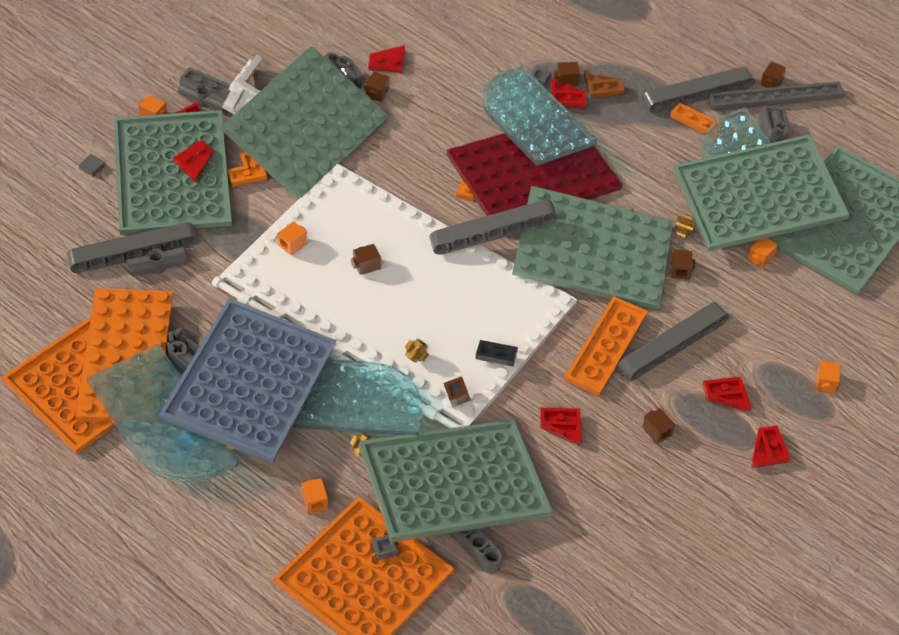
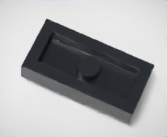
(496, 353)

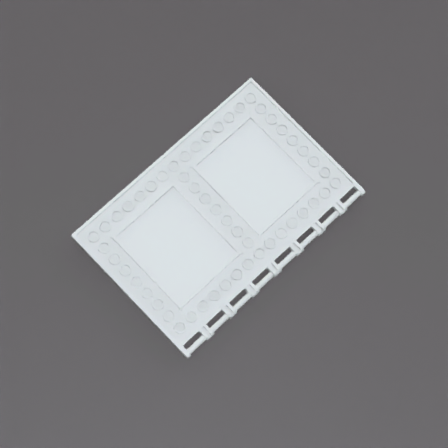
(416, 293)

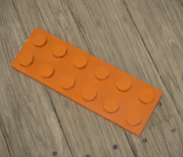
(606, 346)

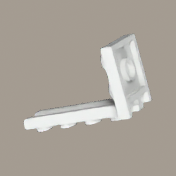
(240, 90)

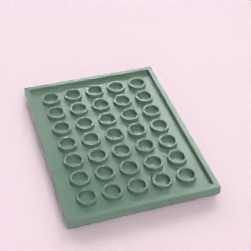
(304, 122)
(153, 188)
(760, 192)
(857, 246)
(597, 250)
(453, 480)

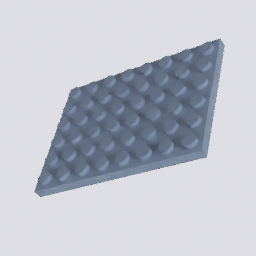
(249, 380)

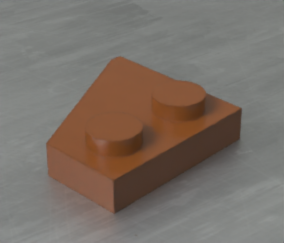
(603, 85)

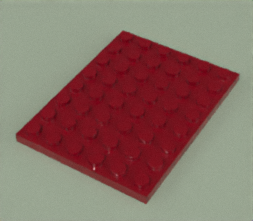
(503, 174)

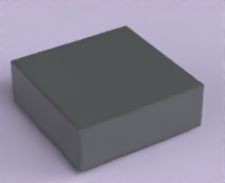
(541, 76)
(91, 165)
(384, 548)

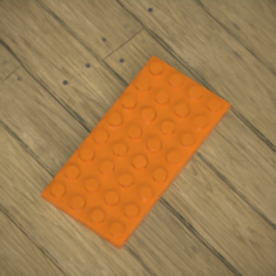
(120, 327)

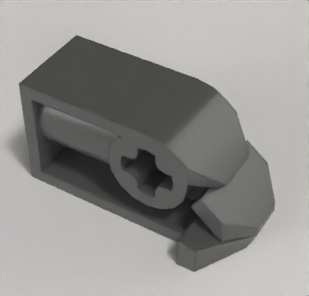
(347, 67)
(774, 123)
(180, 349)

